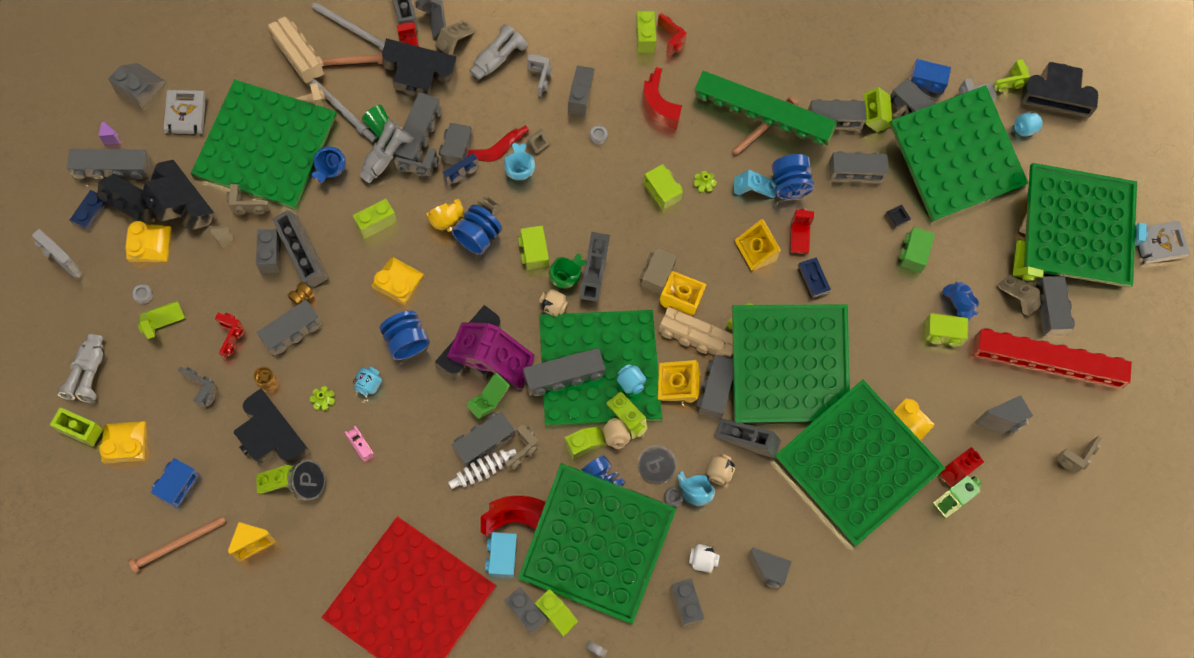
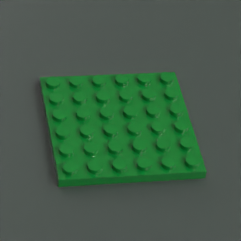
(264, 144)
(958, 153)
(1081, 225)
(622, 341)
(789, 361)
(859, 462)
(597, 543)

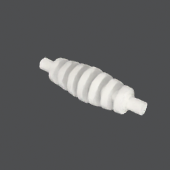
(482, 468)

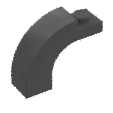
(595, 266)

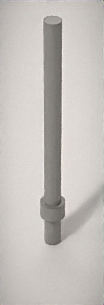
(349, 25)
(361, 127)

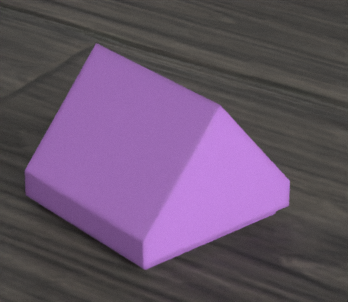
(108, 135)

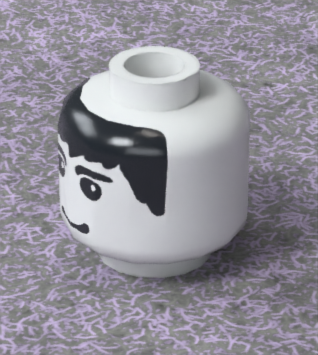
(704, 558)

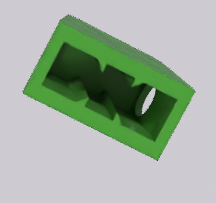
(961, 493)

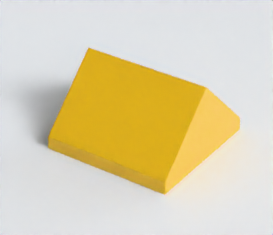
(758, 246)
(248, 541)

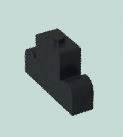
(416, 66)
(1061, 90)
(173, 196)
(456, 370)
(268, 433)

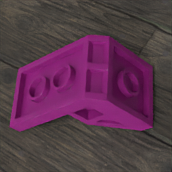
(491, 349)

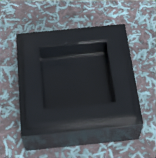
(898, 216)

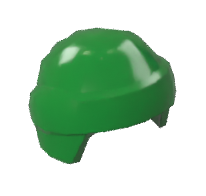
(566, 272)

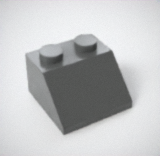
(136, 83)
(1006, 417)

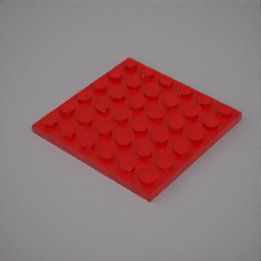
(409, 597)

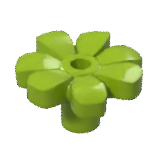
(704, 181)
(322, 398)

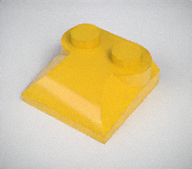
(147, 242)
(397, 280)
(682, 293)
(679, 381)
(914, 418)
(123, 442)

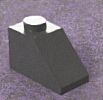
(770, 568)

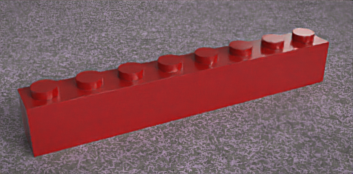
(1052, 358)

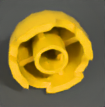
(446, 215)

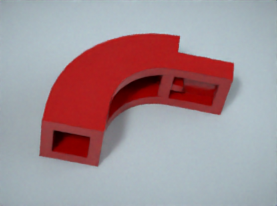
(657, 107)
(512, 509)

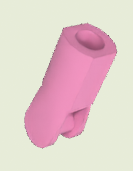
(360, 445)

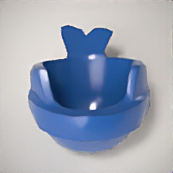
(328, 163)

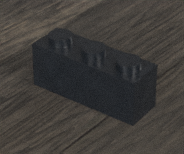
(124, 198)

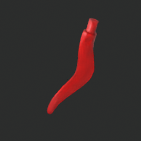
(498, 150)

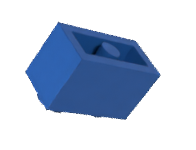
(930, 76)
(174, 482)

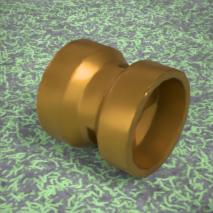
(301, 294)
(261, 378)

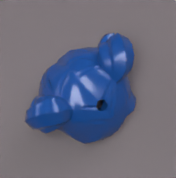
(963, 299)

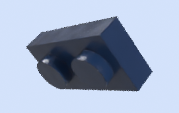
(460, 169)
(87, 211)
(814, 277)

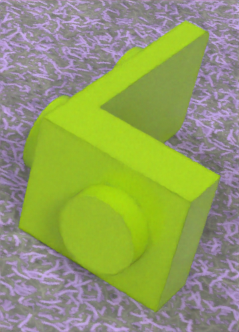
(1020, 77)
(1019, 270)
(159, 317)
(629, 414)
(272, 479)

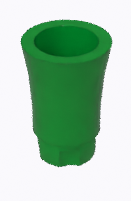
(375, 120)

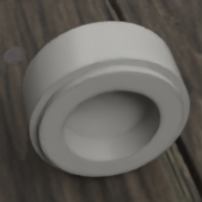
(598, 134)
(142, 294)
(673, 496)
(596, 649)

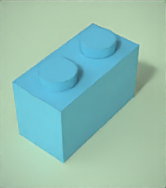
(502, 555)

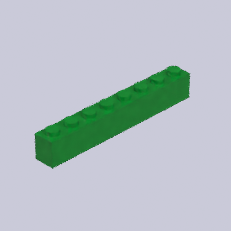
(765, 108)

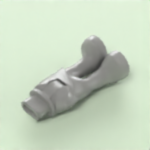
(490, 58)
(378, 157)
(87, 359)

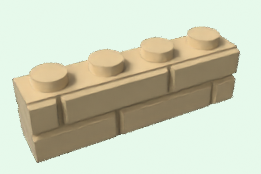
(296, 50)
(696, 333)

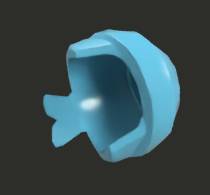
(519, 164)
(696, 489)

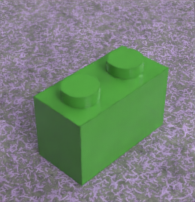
(917, 249)

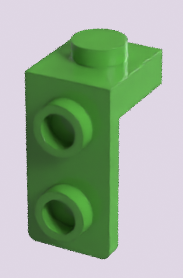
(489, 398)

